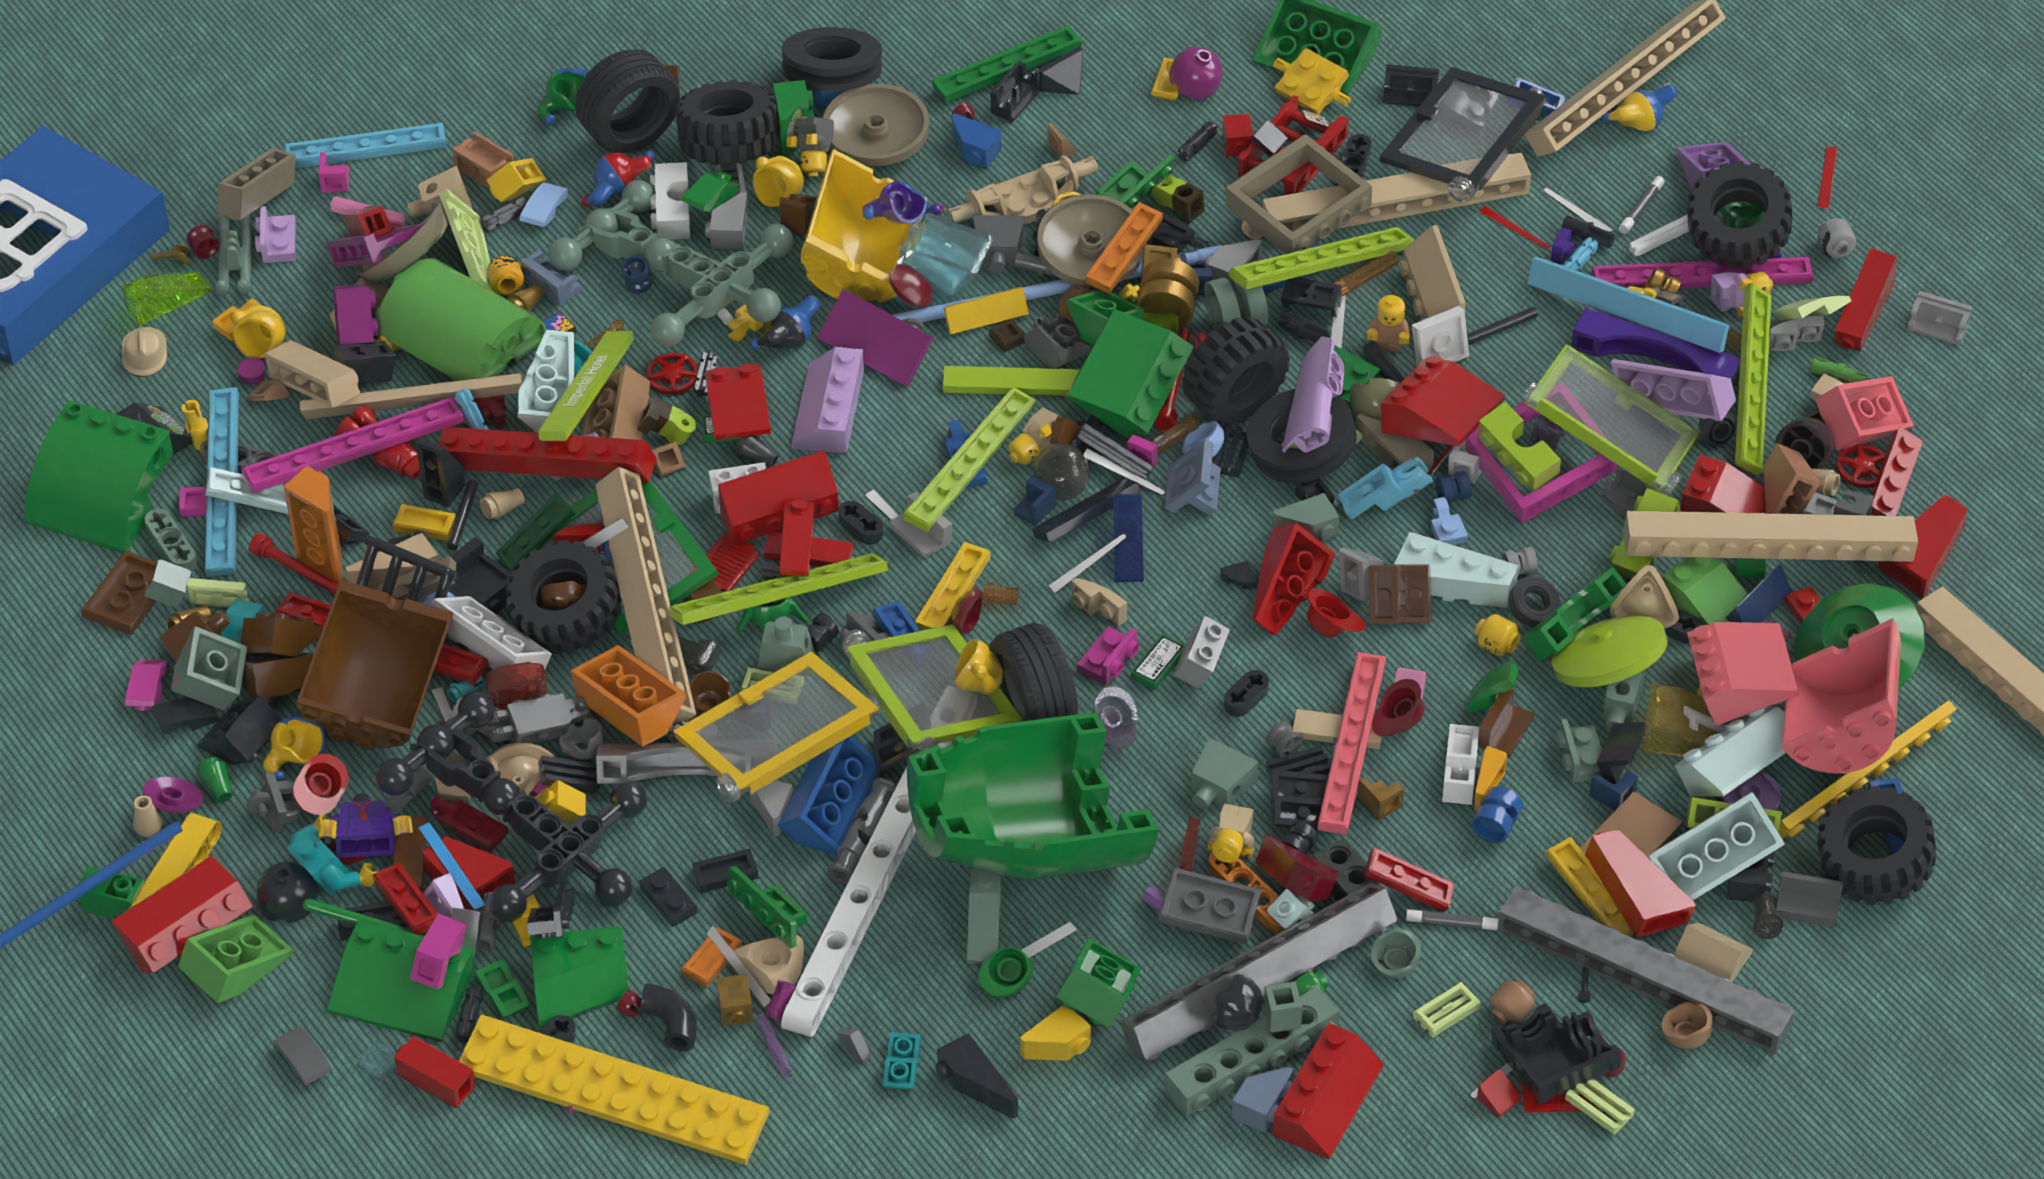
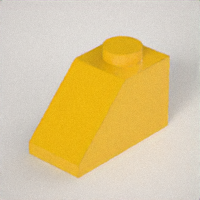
(515, 179)
(1056, 1037)

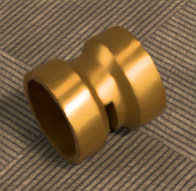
(1661, 281)

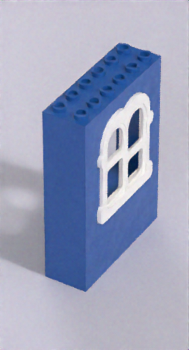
(98, 228)

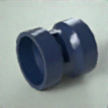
(636, 274)
(1454, 487)

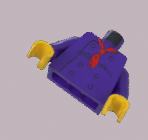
(364, 828)

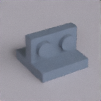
(1194, 480)

